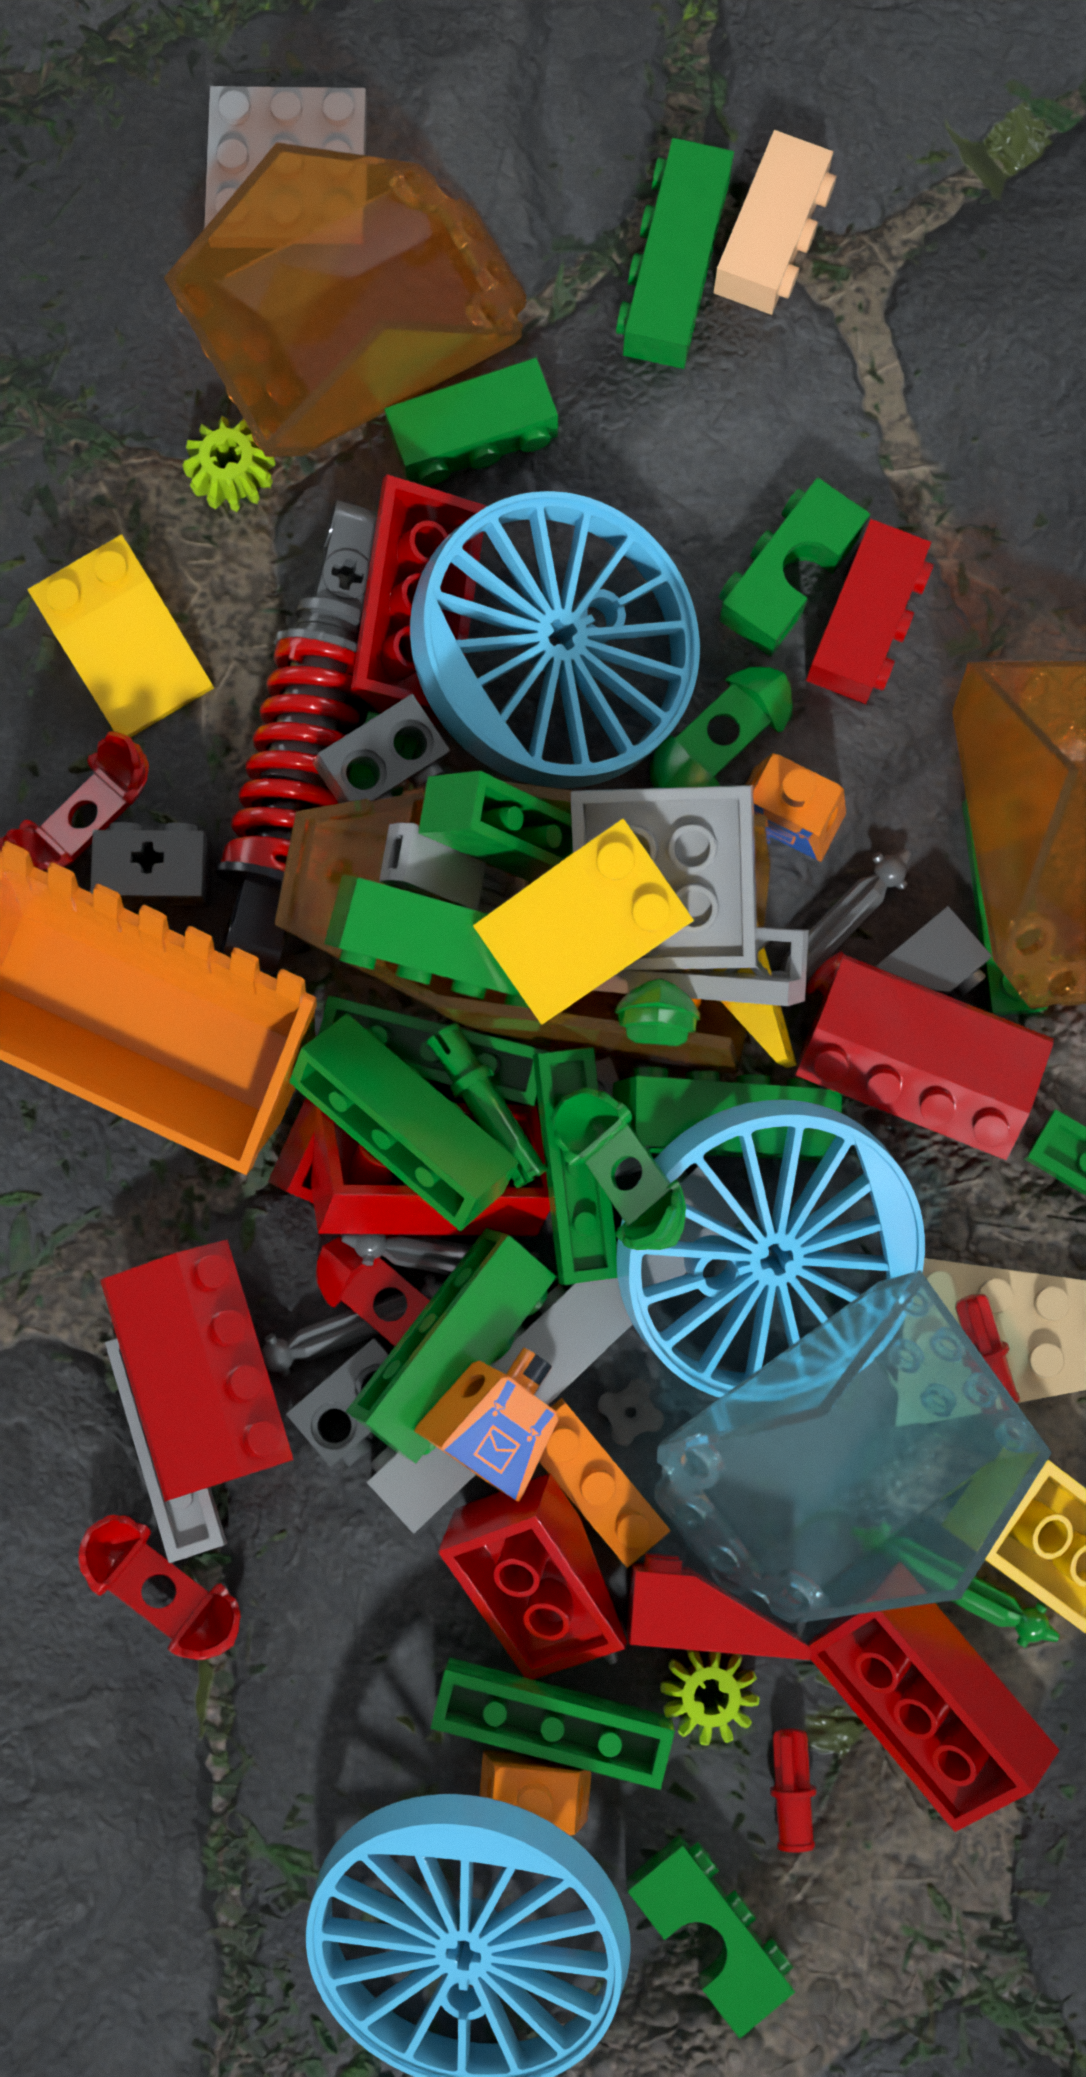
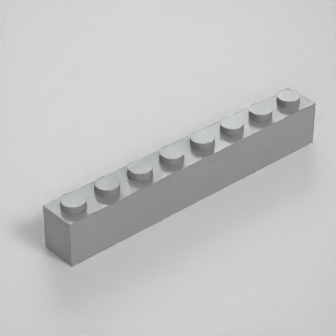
(568, 1336)

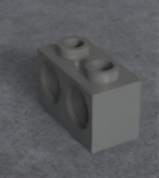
(374, 748)
(339, 1392)

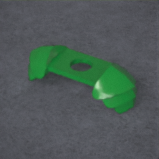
(754, 701)
(657, 1014)
(598, 1132)

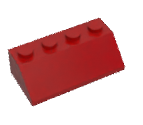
(407, 533)
(925, 1057)
(364, 1197)
(196, 1369)
(935, 1709)

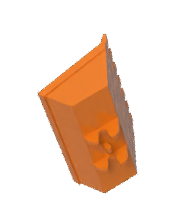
(145, 1014)

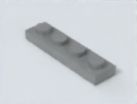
(187, 1522)

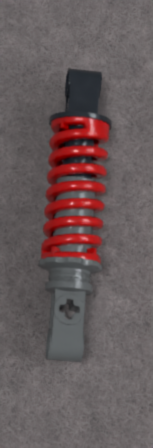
(299, 723)

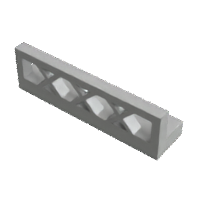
(730, 984)

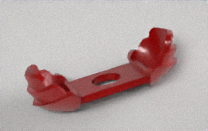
(116, 784)
(346, 1279)
(120, 1561)

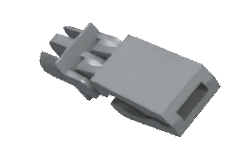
(442, 872)

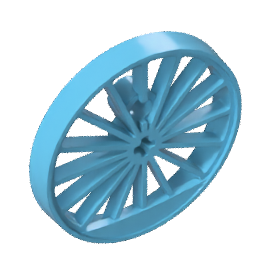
(460, 697)
(792, 1233)
(466, 1939)

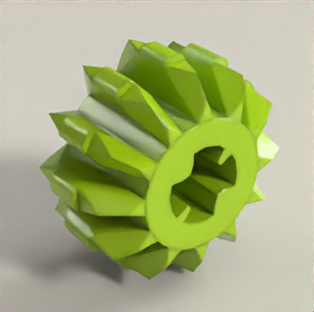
(234, 481)
(692, 1704)

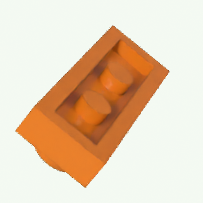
(600, 1488)

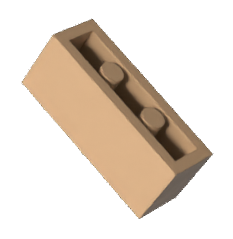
(775, 223)

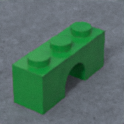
(818, 529)
(747, 1975)

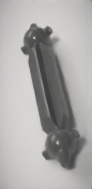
(851, 910)
(414, 1251)
(336, 1331)

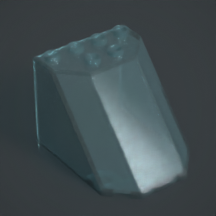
(855, 1464)

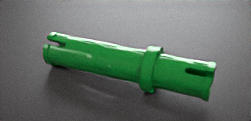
(474, 1085)

